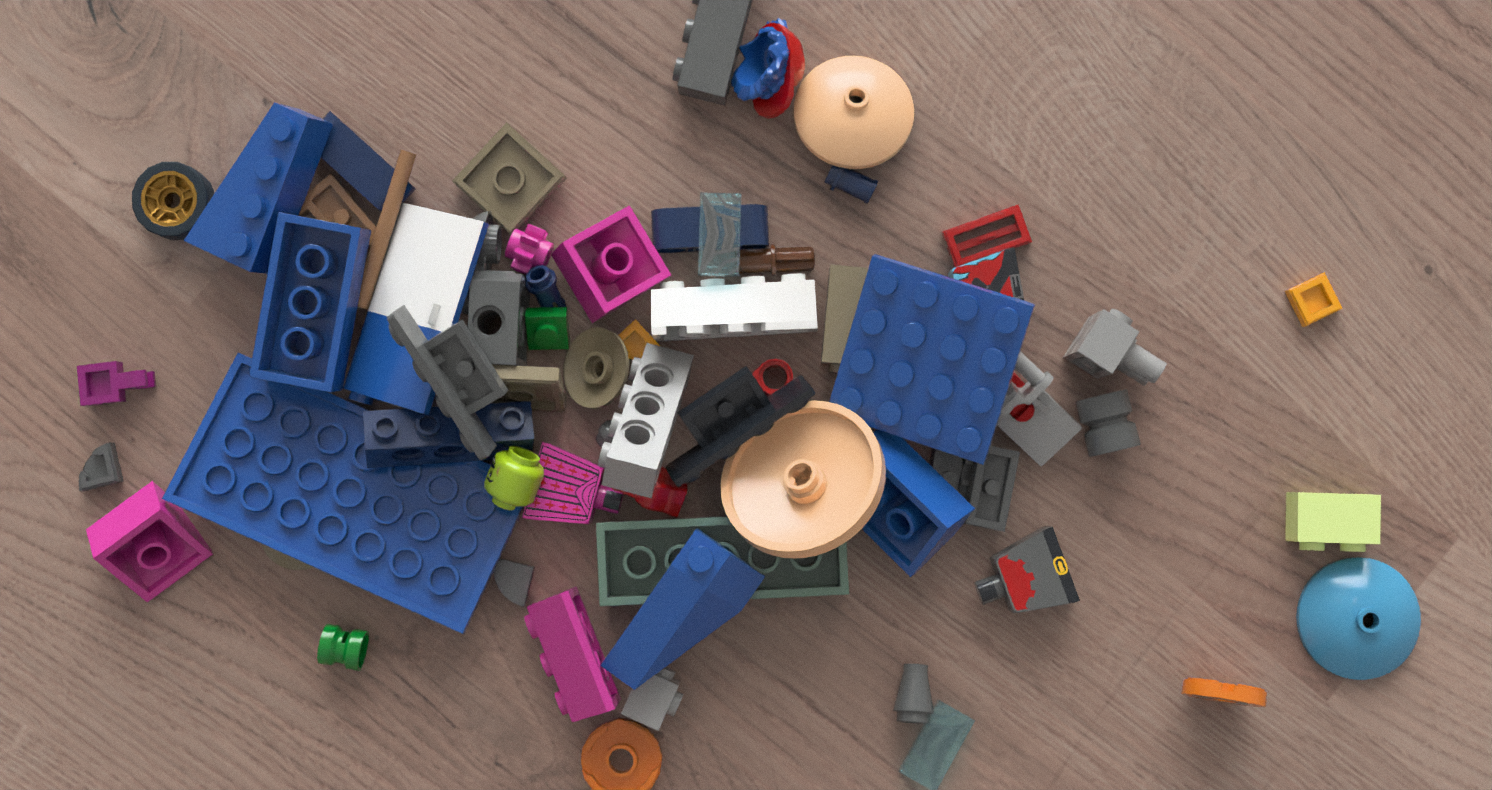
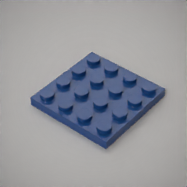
(931, 357)

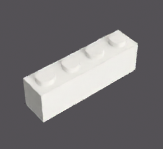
(733, 310)

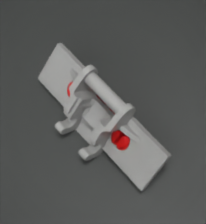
(1034, 416)

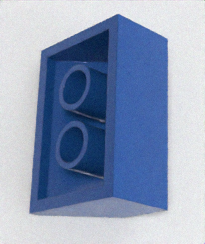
(916, 507)

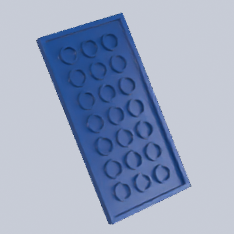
(296, 478)

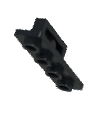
(730, 417)

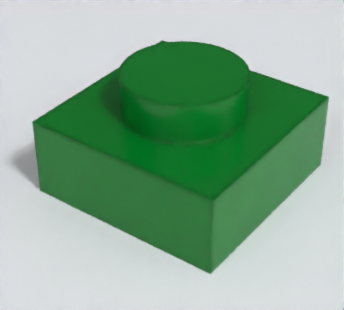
(547, 328)

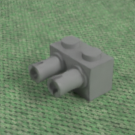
(1110, 344)

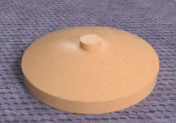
(805, 482)

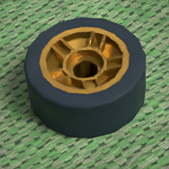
(153, 198)

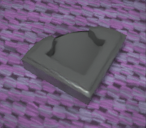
(101, 469)
(514, 580)

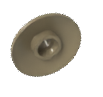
(596, 367)

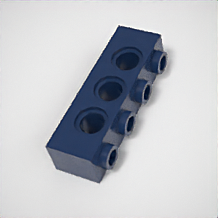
(414, 438)

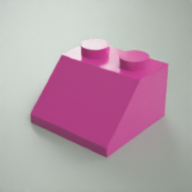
(610, 264)
(147, 542)

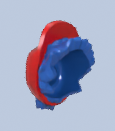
(770, 69)

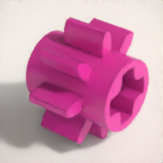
(528, 249)

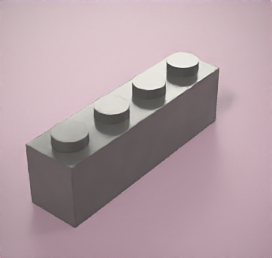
(711, 49)

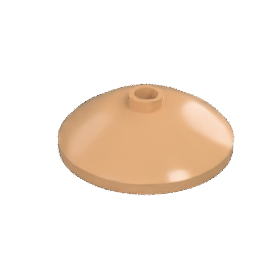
(851, 132)

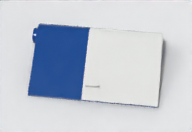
(430, 274)

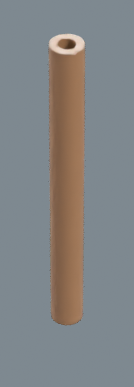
(385, 226)

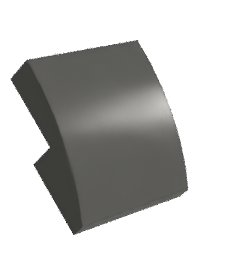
(983, 486)

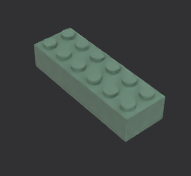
(639, 552)

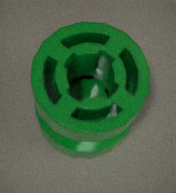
(343, 647)

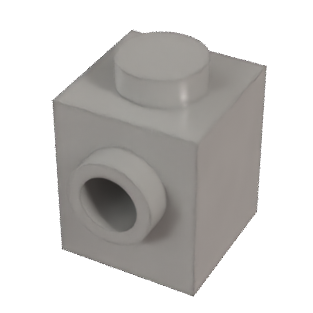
(654, 699)

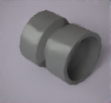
(1108, 423)

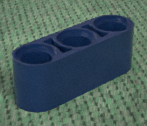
(359, 163)
(678, 228)

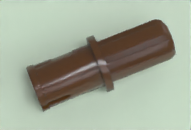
(776, 260)

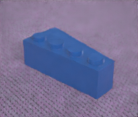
(264, 180)

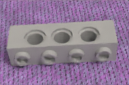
(646, 421)

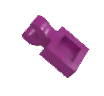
(107, 382)

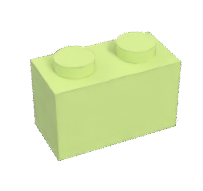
(1333, 518)

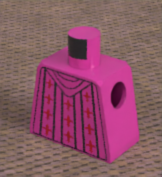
(570, 489)

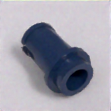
(851, 183)
(542, 283)

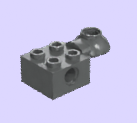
(495, 296)

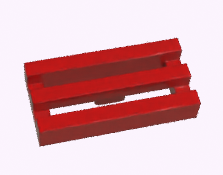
(1019, 225)

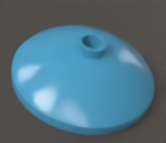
(1333, 614)

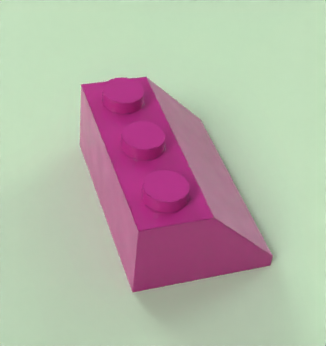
(572, 655)

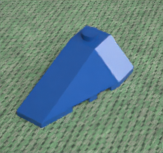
(690, 601)

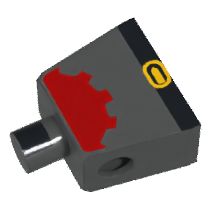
(1029, 574)

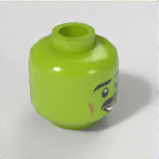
(514, 477)

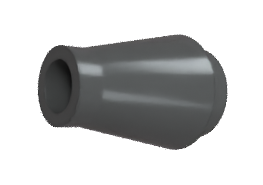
(914, 695)

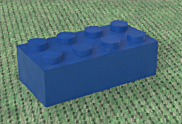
(310, 303)

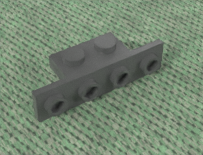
(456, 372)

